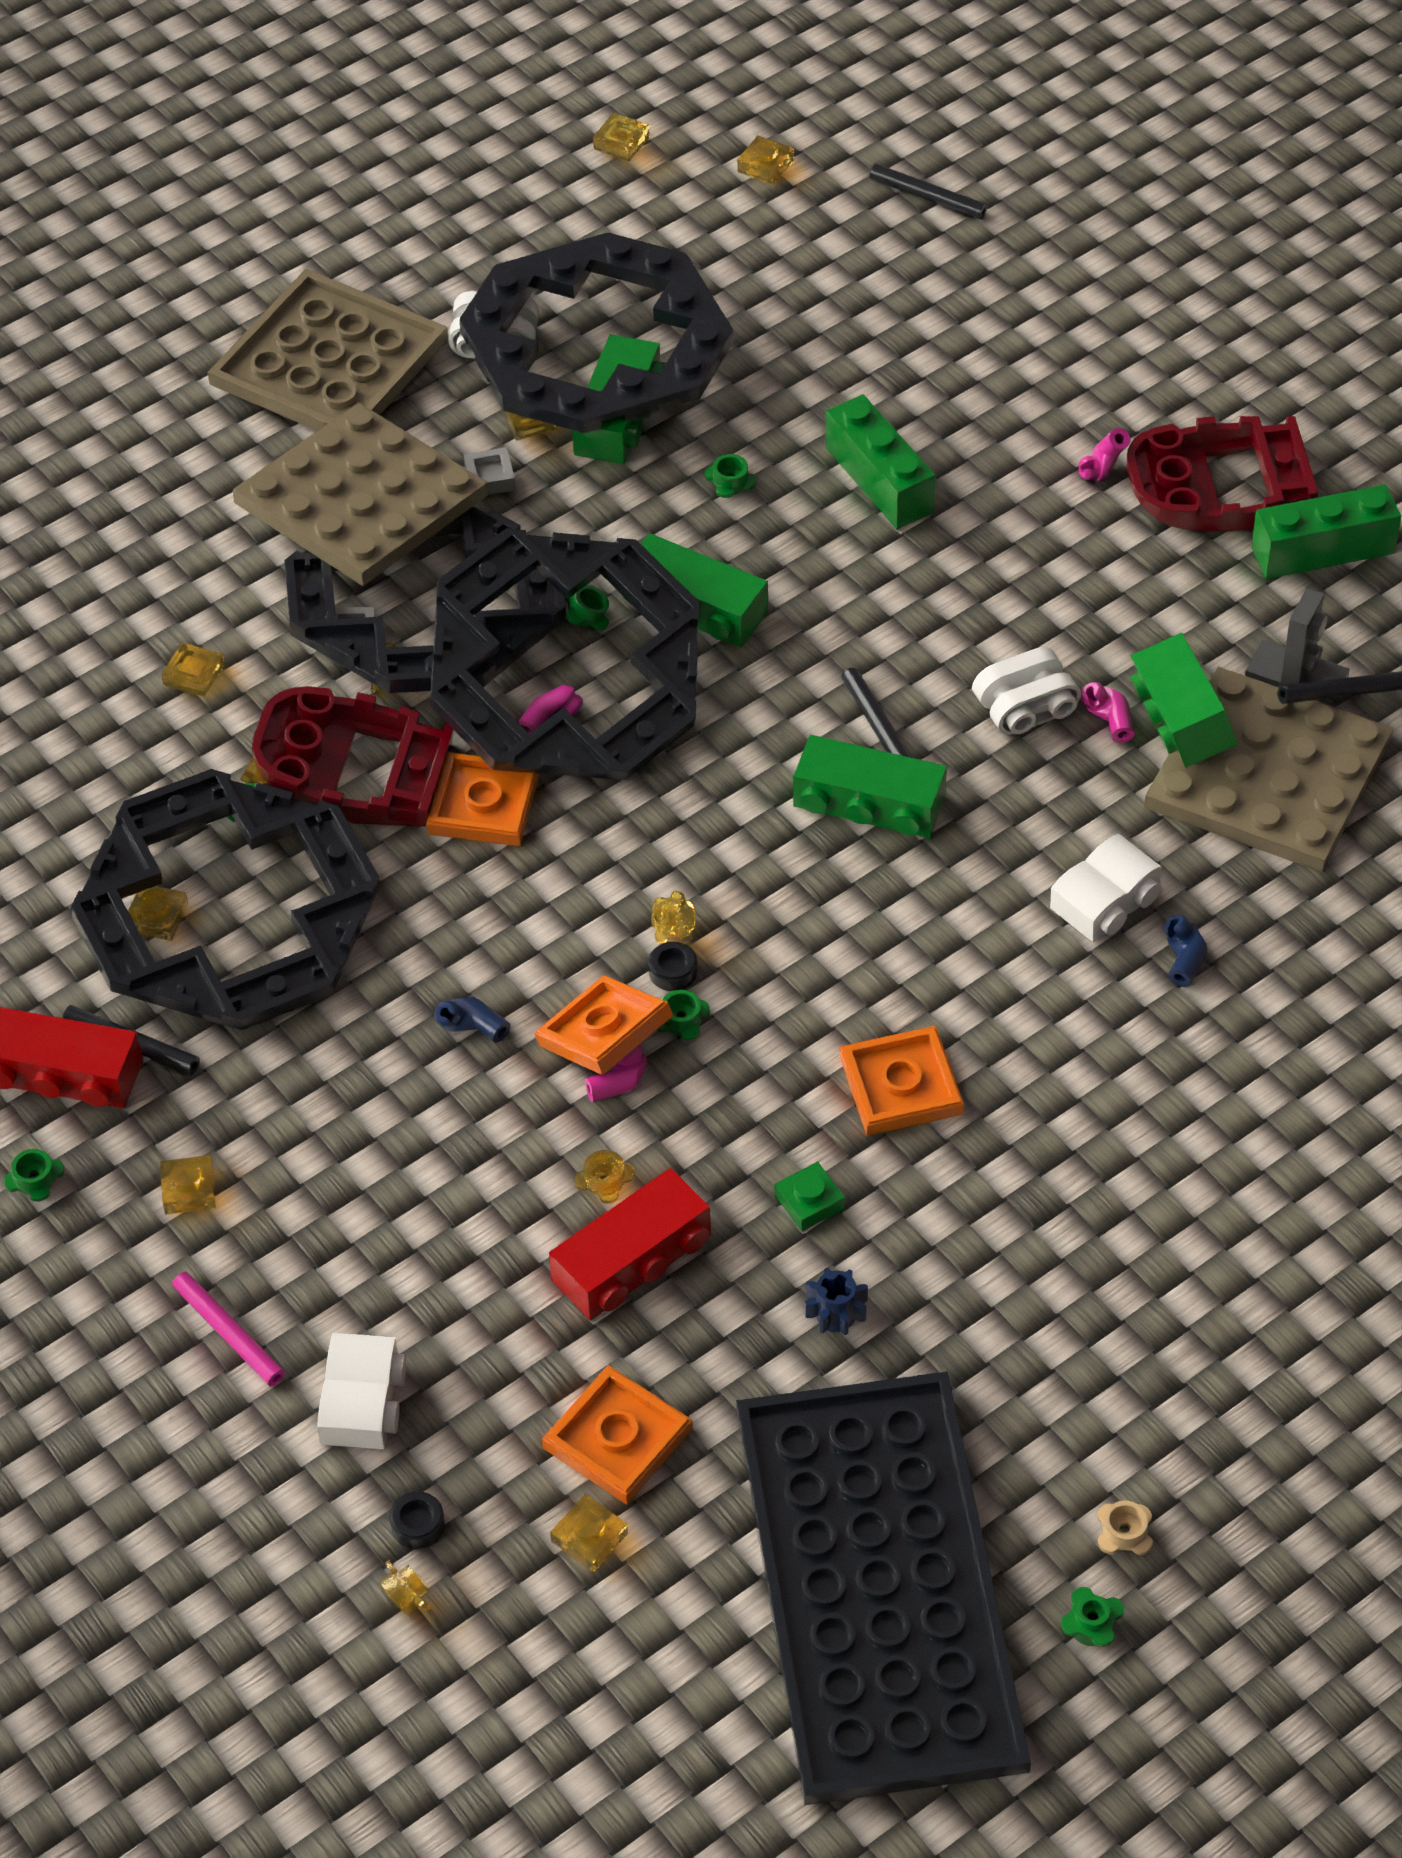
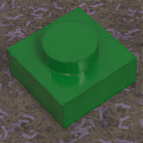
(809, 1196)

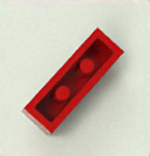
(68, 1058)
(630, 1244)

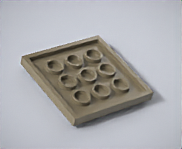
(327, 351)
(360, 493)
(1286, 780)

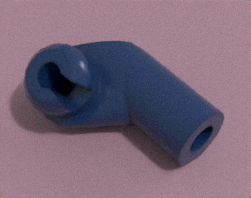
(1188, 948)
(471, 1014)

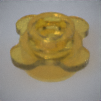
(672, 917)
(604, 1164)
(405, 1588)

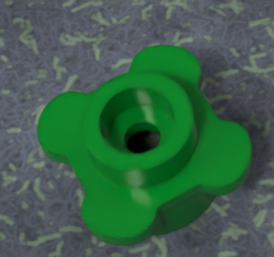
(730, 475)
(588, 608)
(687, 1004)
(31, 1163)
(1087, 1631)

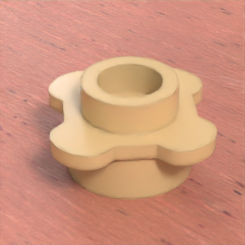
(1129, 1515)

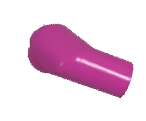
(1104, 455)
(547, 704)
(1111, 707)
(620, 1080)

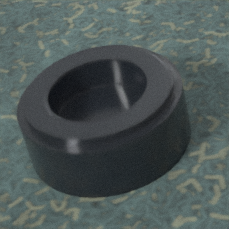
(673, 966)
(417, 1520)

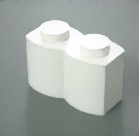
(1106, 888)
(359, 1391)

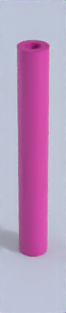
(228, 1329)

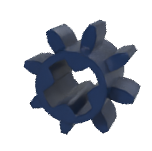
(836, 1301)

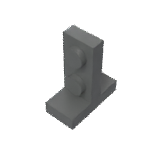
(1302, 656)

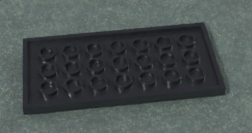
(880, 1589)

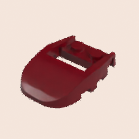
(1175, 481)
(307, 740)

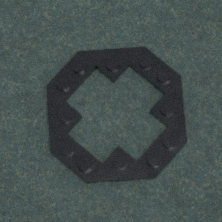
(629, 391)
(361, 641)
(561, 742)
(188, 979)

